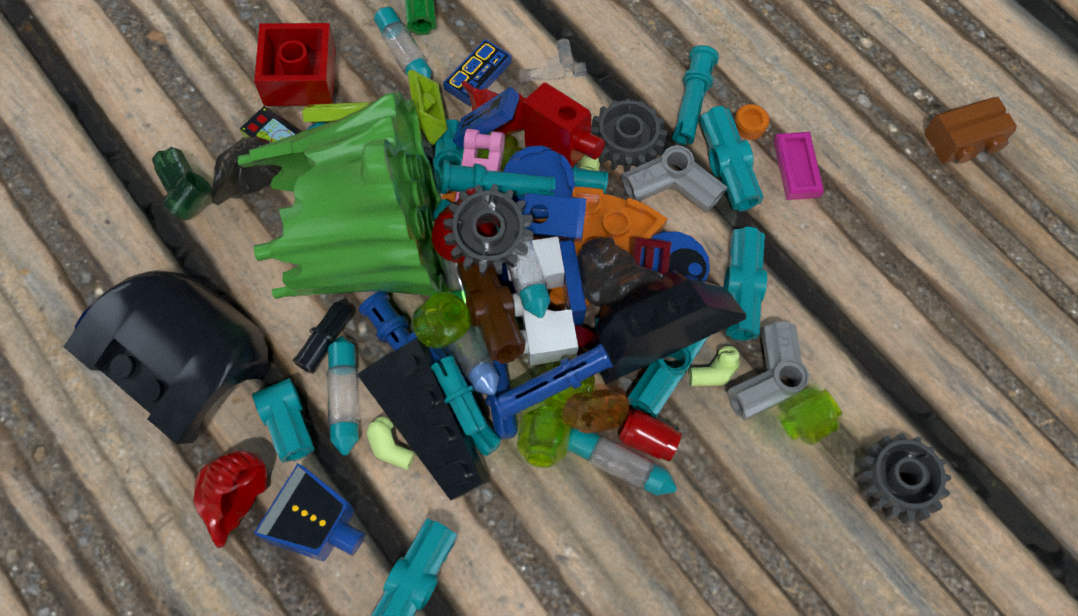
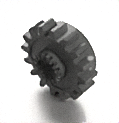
(630, 133)
(488, 208)
(919, 465)

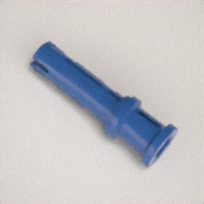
(389, 325)

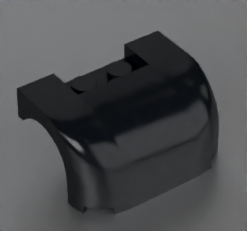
(170, 347)

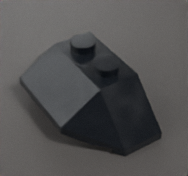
(662, 321)

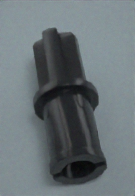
(322, 336)

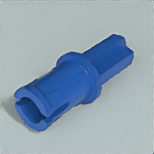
(503, 428)

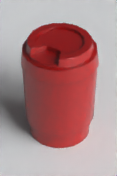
(649, 435)

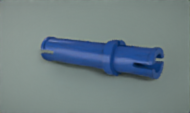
(553, 381)

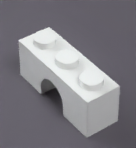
(554, 334)

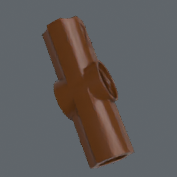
(493, 312)

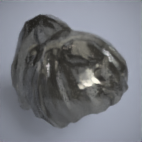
(234, 180)
(611, 272)

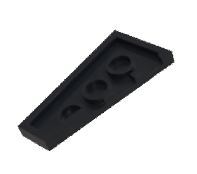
(416, 406)

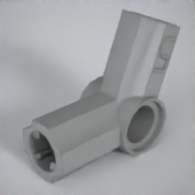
(657, 176)
(781, 359)

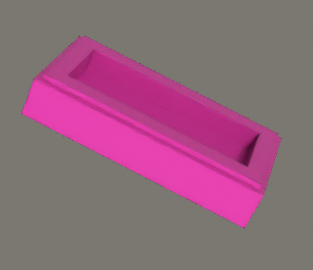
(798, 166)

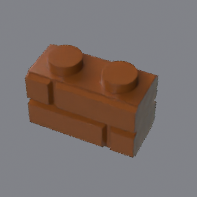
(970, 130)

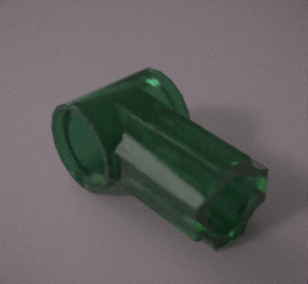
(184, 188)

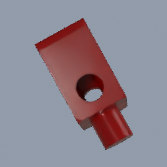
(559, 124)

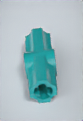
(731, 158)
(746, 280)
(661, 380)
(416, 574)

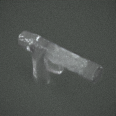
(555, 66)

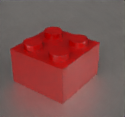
(295, 64)

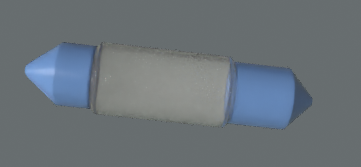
(475, 363)

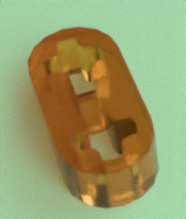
(605, 410)

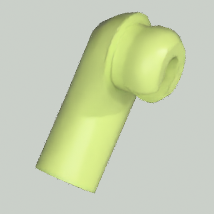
(720, 370)
(383, 445)

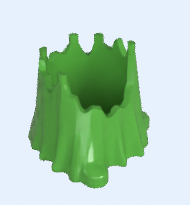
(358, 205)

